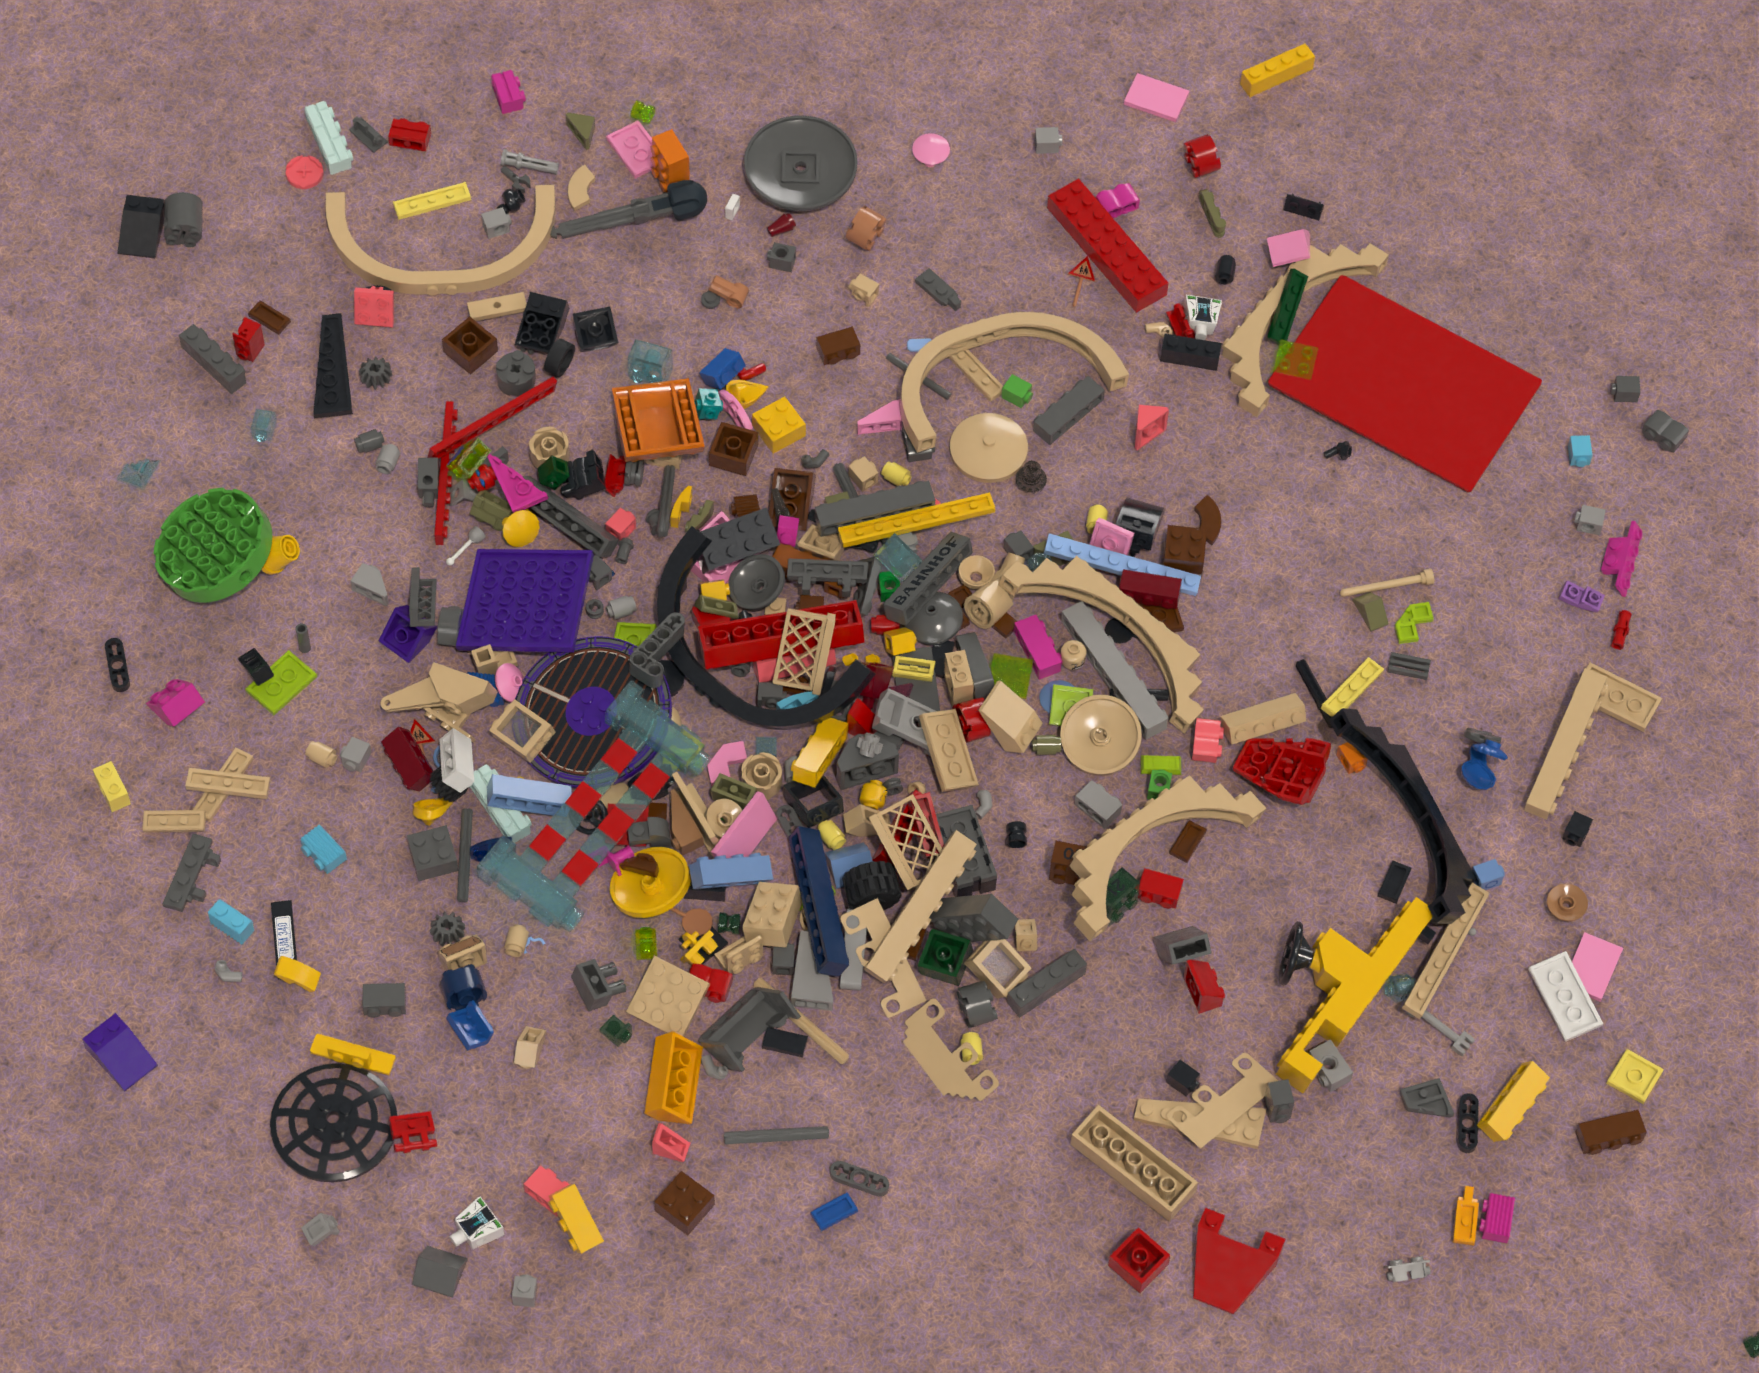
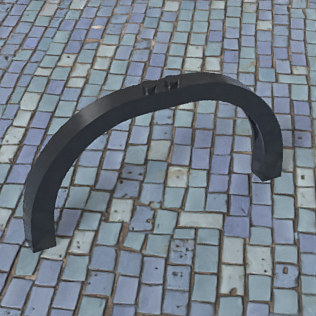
(668, 602)

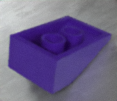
(119, 1052)

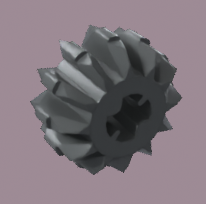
(375, 372)
(447, 921)

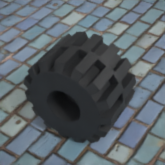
(872, 882)

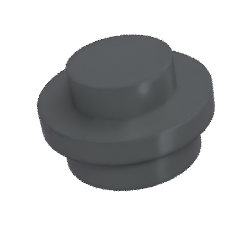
(710, 300)

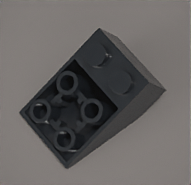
(542, 322)

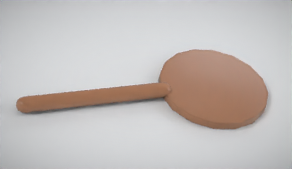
(695, 920)

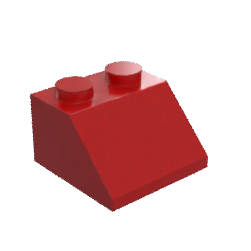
(1203, 985)

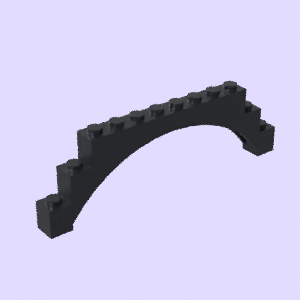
(1395, 763)

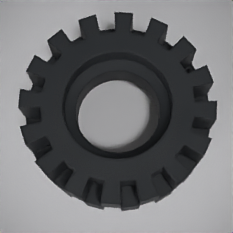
(444, 790)

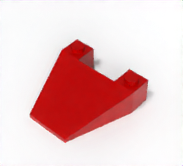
(1227, 1269)

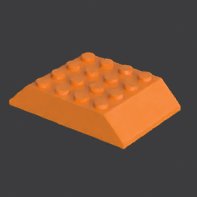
(657, 420)

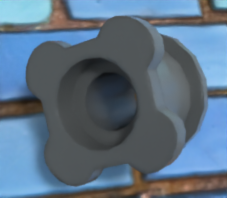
(652, 518)

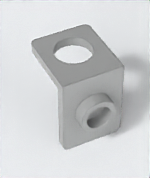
(464, 492)

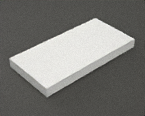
(1565, 996)

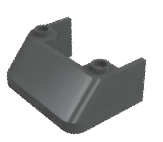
(745, 1023)

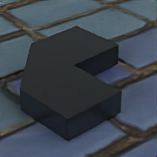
(829, 680)

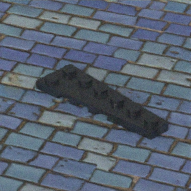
(332, 378)

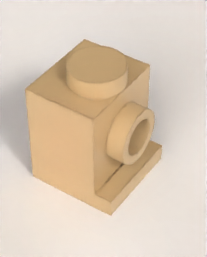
(864, 289)

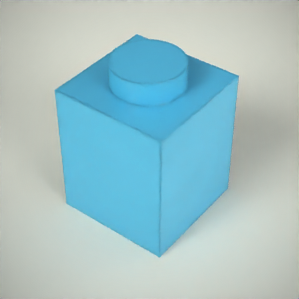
(1580, 450)

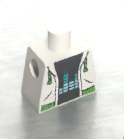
(1201, 314)
(476, 1225)

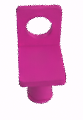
(617, 858)

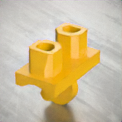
(704, 942)

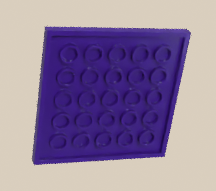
(525, 600)

